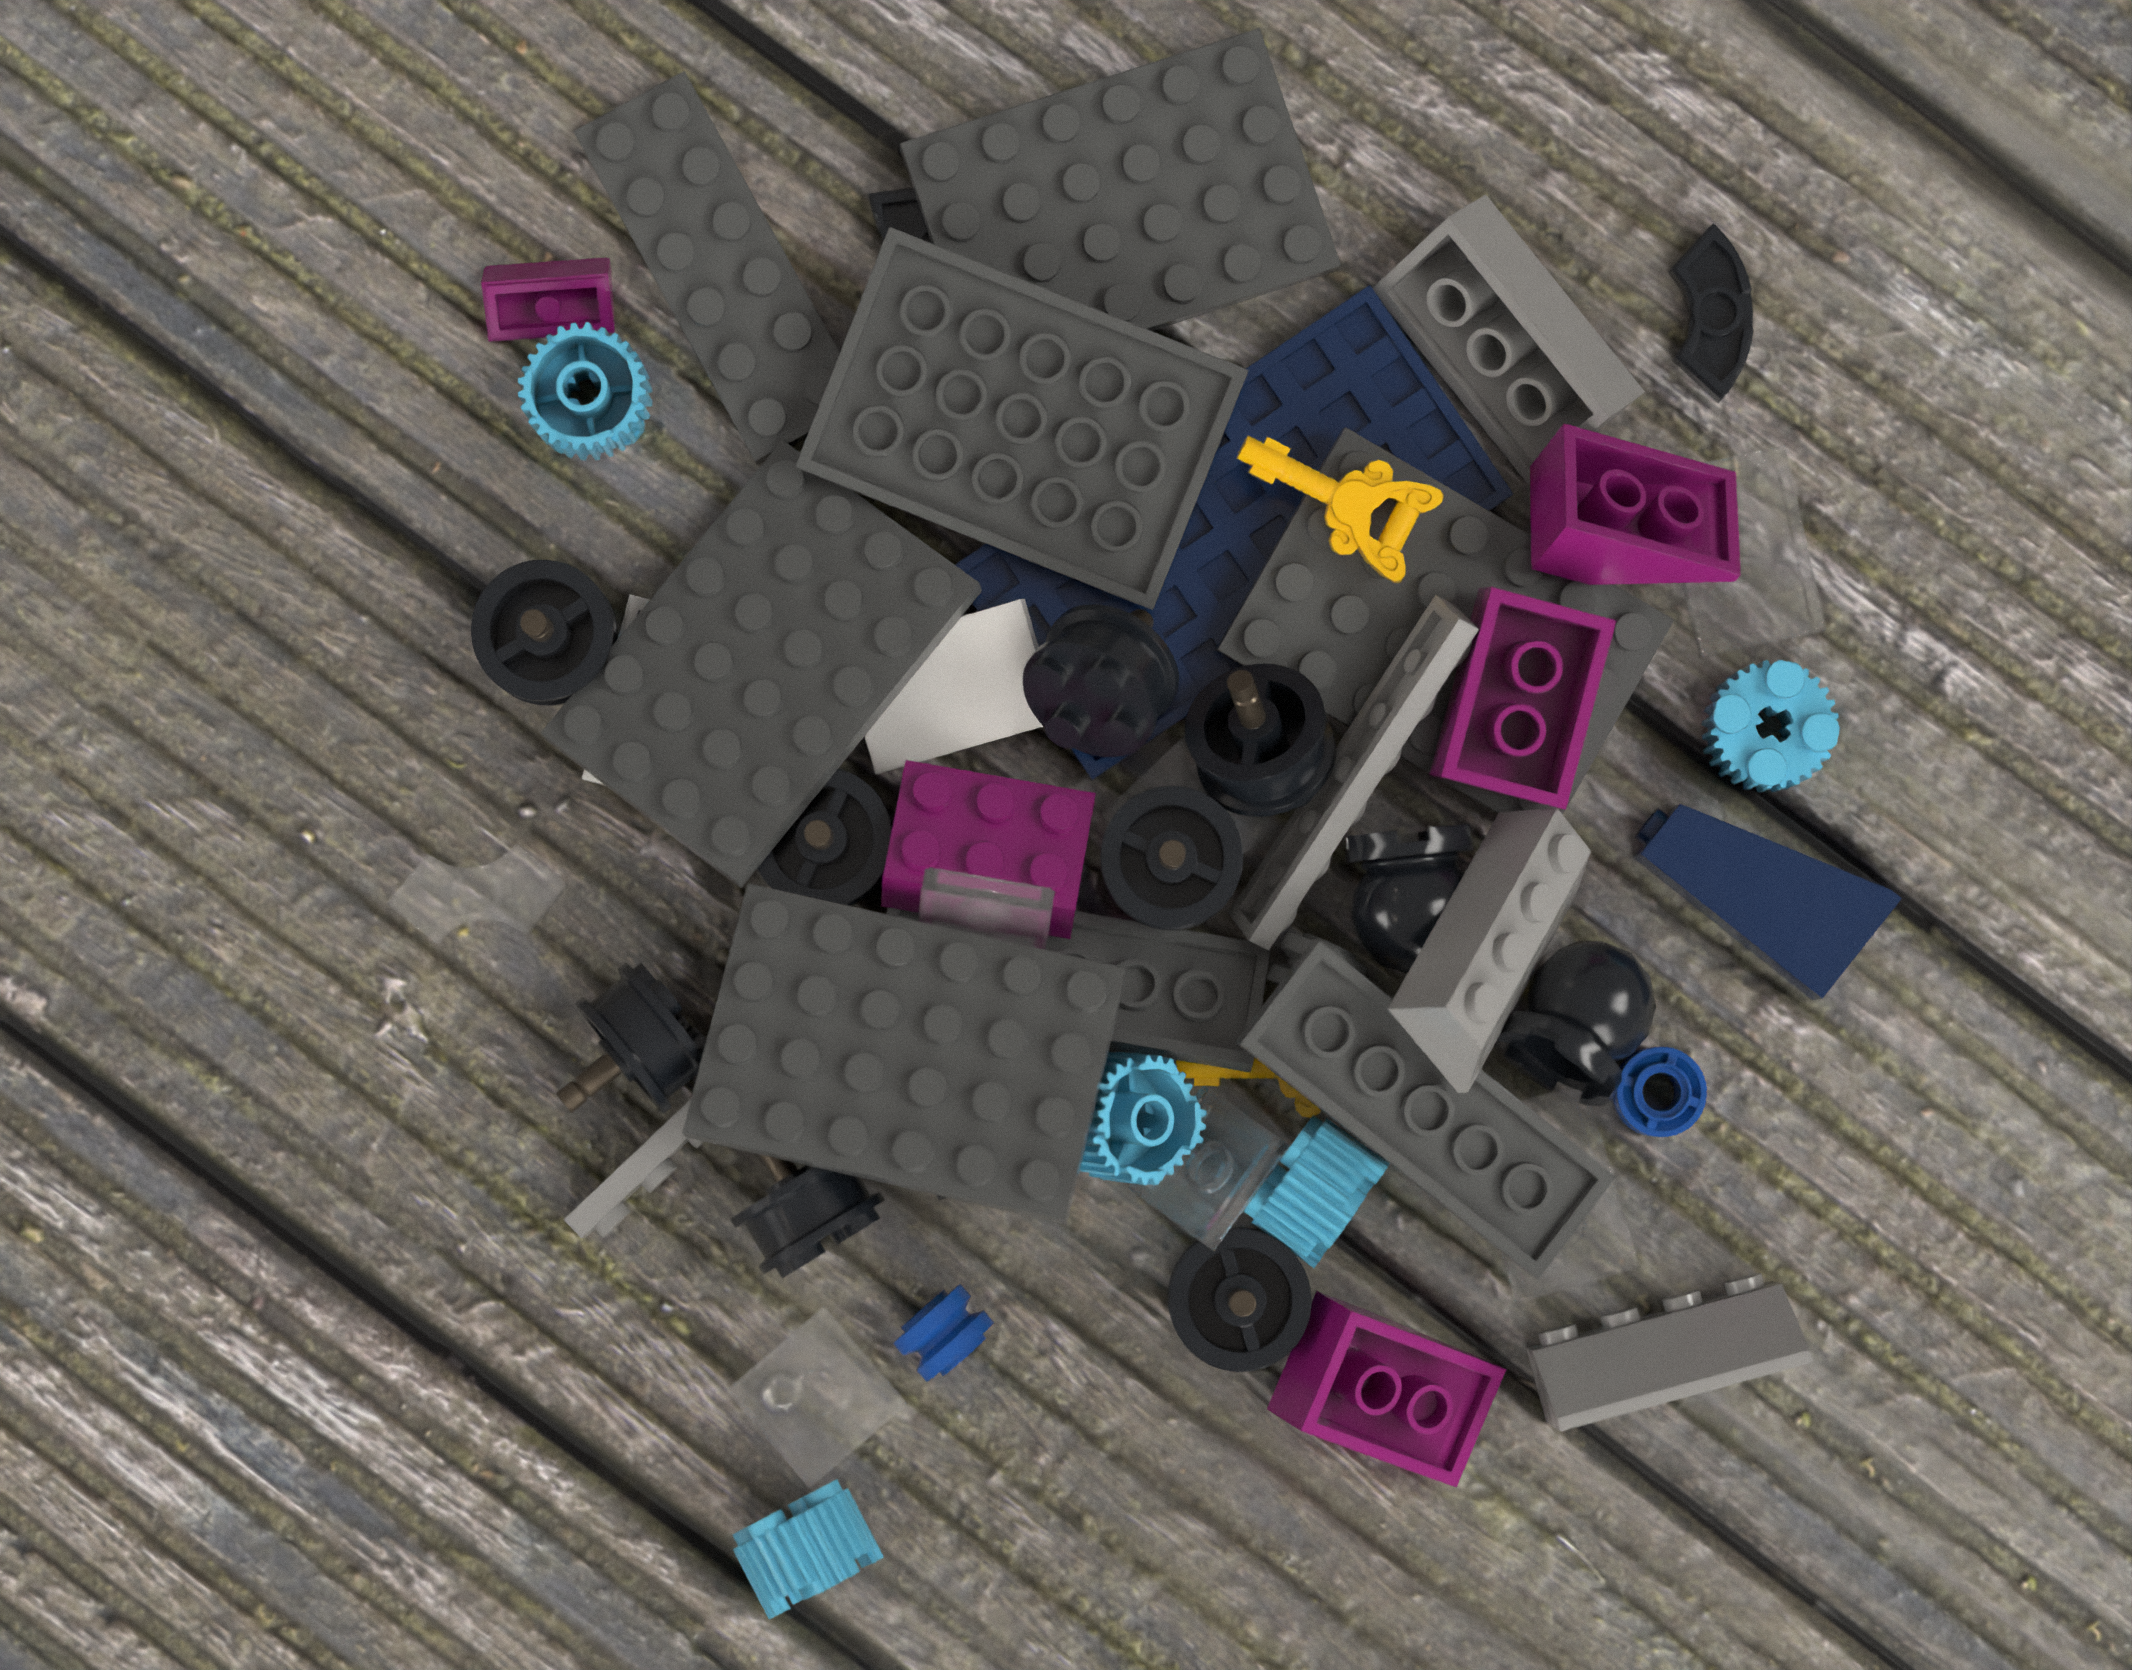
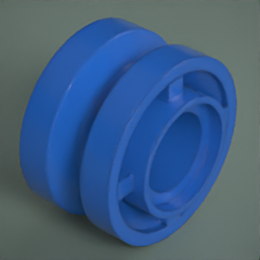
(1688, 1098)
(943, 1333)

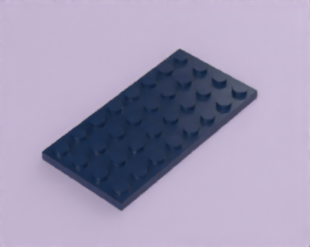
(1332, 375)

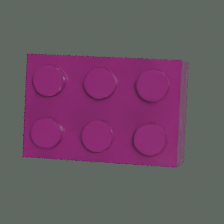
(1523, 698)
(987, 830)

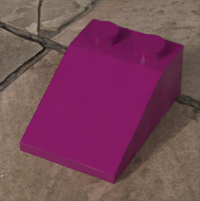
(1630, 513)
(1385, 1390)

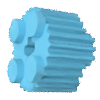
(613, 416)
(1800, 707)
(1141, 1120)
(1319, 1192)
(806, 1551)

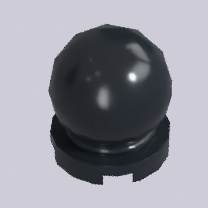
(1404, 889)
(1583, 1016)

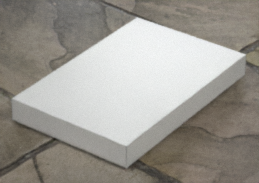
(962, 692)

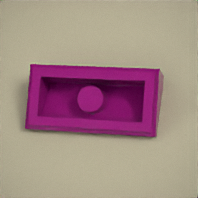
(541, 296)

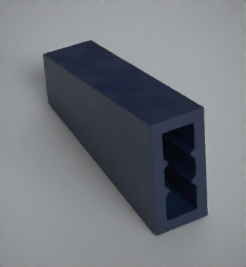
(1771, 899)

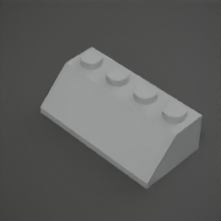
(1505, 334)
(1490, 940)
(1667, 1353)

